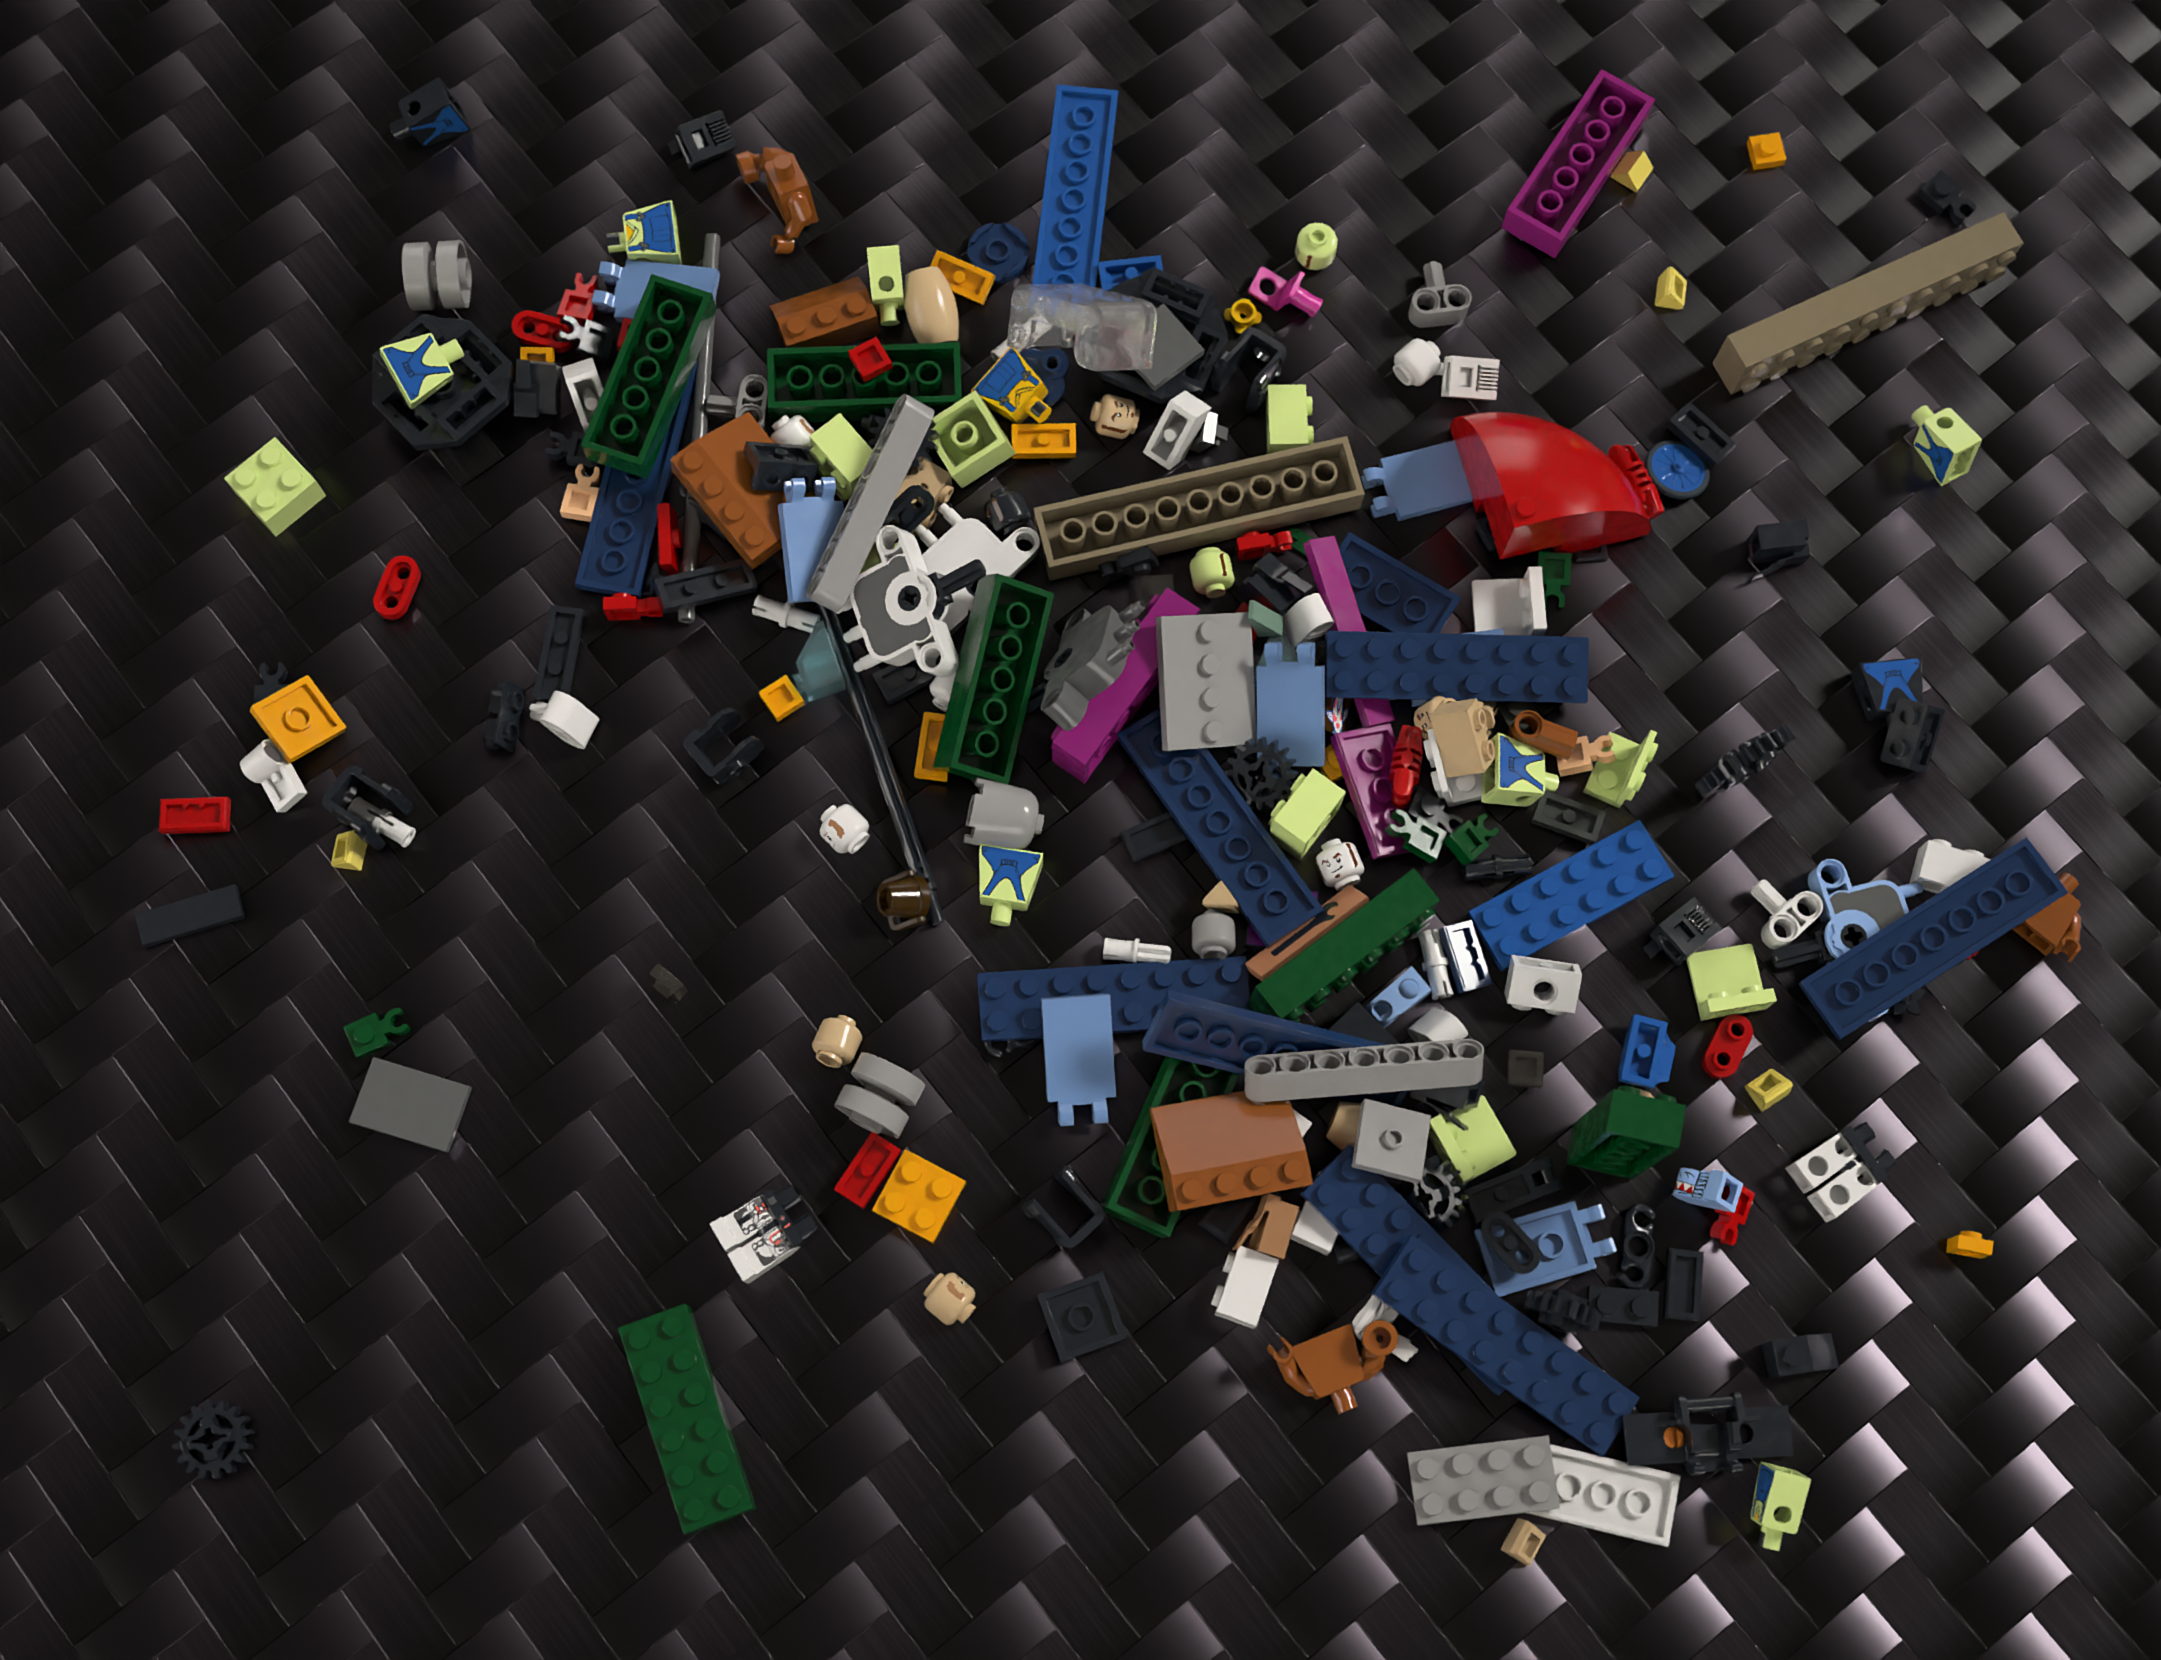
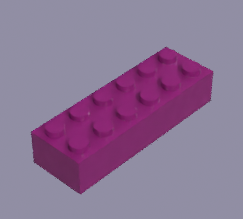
(1577, 163)
(1112, 710)

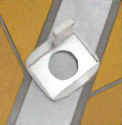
(1373, 1308)

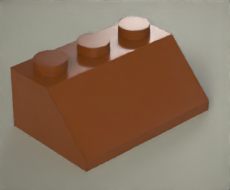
(827, 316)

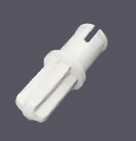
(1135, 951)

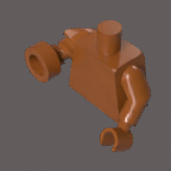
(787, 188)
(2056, 924)
(1332, 1361)

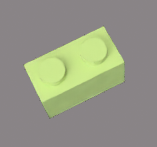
(1287, 417)

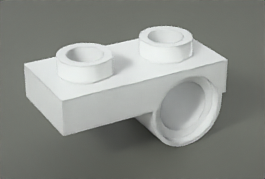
(277, 777)

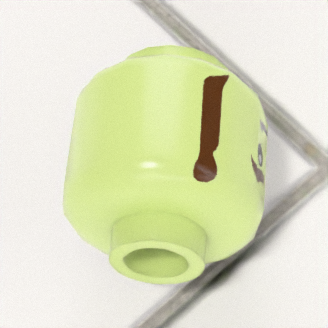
(1316, 246)
(1211, 572)

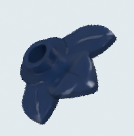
(1052, 378)

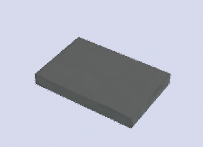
(410, 1105)

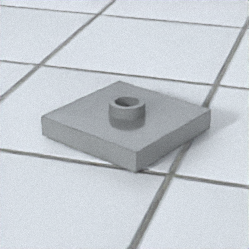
(1391, 1141)

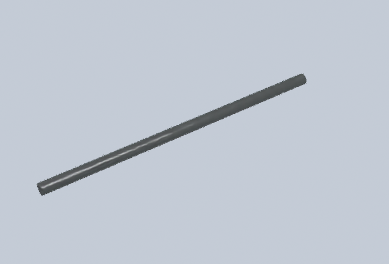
(699, 427)

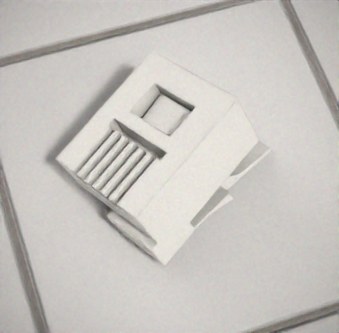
(1469, 378)

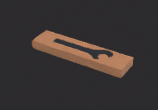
(1334, 913)

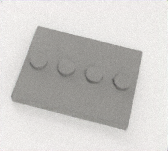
(1206, 680)

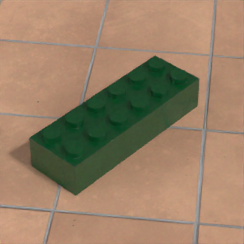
(649, 376)
(826, 383)
(993, 679)
(1347, 949)
(1626, 1133)
(1137, 1186)
(687, 1419)

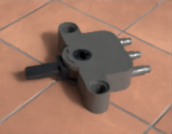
(1087, 662)

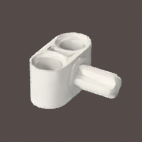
(1307, 620)
(566, 718)
(1785, 913)
(1437, 1026)

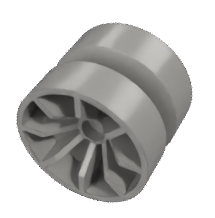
(444, 274)
(875, 1104)

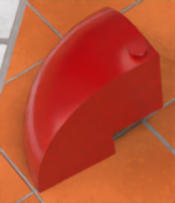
(1544, 485)

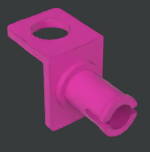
(1285, 292)

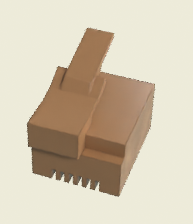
(1270, 1227)

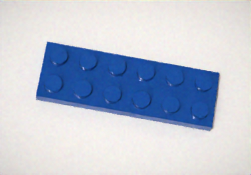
(1570, 895)

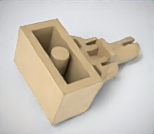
(1463, 736)

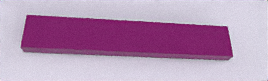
(1341, 603)

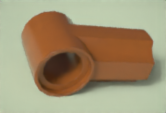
(1546, 735)

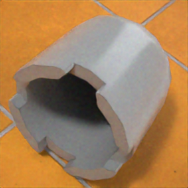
(1002, 816)

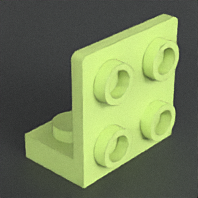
(1625, 775)
(1728, 982)
(1474, 1149)

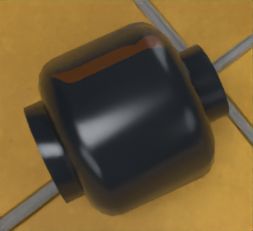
(1007, 511)

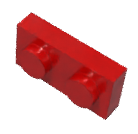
(867, 1170)

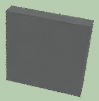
(1172, 350)

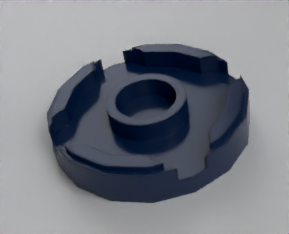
(999, 250)

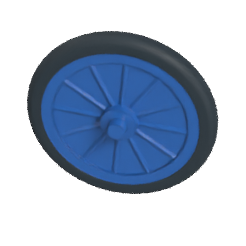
(1676, 470)

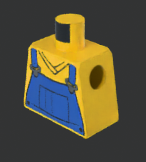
(1014, 389)

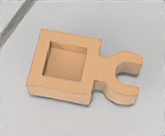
(581, 497)
(1586, 753)

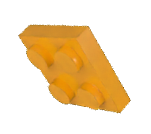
(298, 719)
(919, 1196)

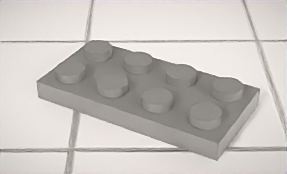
(1483, 1480)

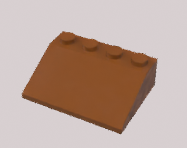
(720, 481)
(1228, 1149)

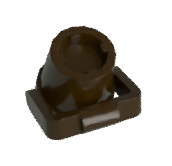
(904, 897)

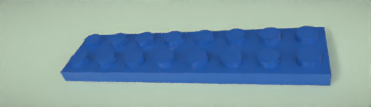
(1075, 186)

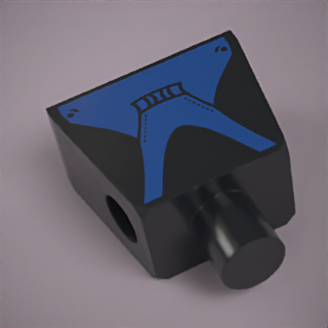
(430, 115)
(1884, 682)

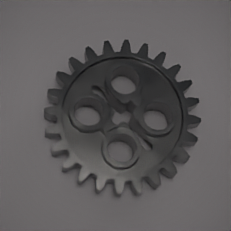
(1753, 755)

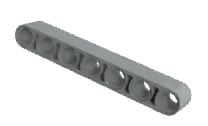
(870, 503)
(1363, 1070)

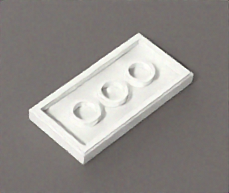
(1613, 1496)

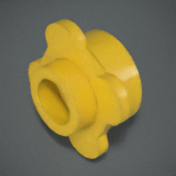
(1244, 307)

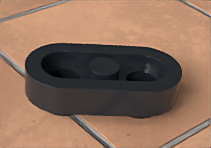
(909, 515)
(1511, 1242)

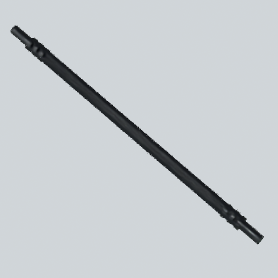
(880, 757)

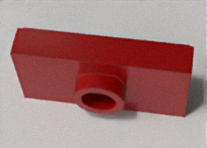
(669, 538)
(194, 815)

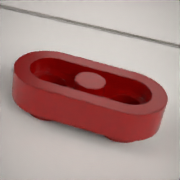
(544, 333)
(396, 589)
(1727, 1044)

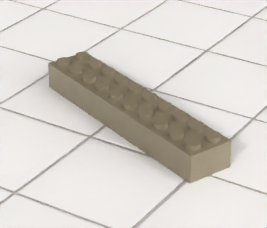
(1867, 304)
(1199, 507)

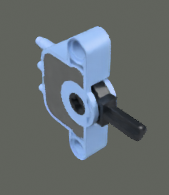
(1847, 913)

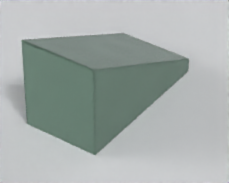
(1264, 620)

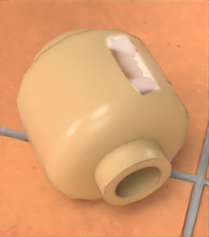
(950, 1298)

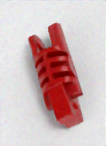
(1637, 474)
(1406, 765)

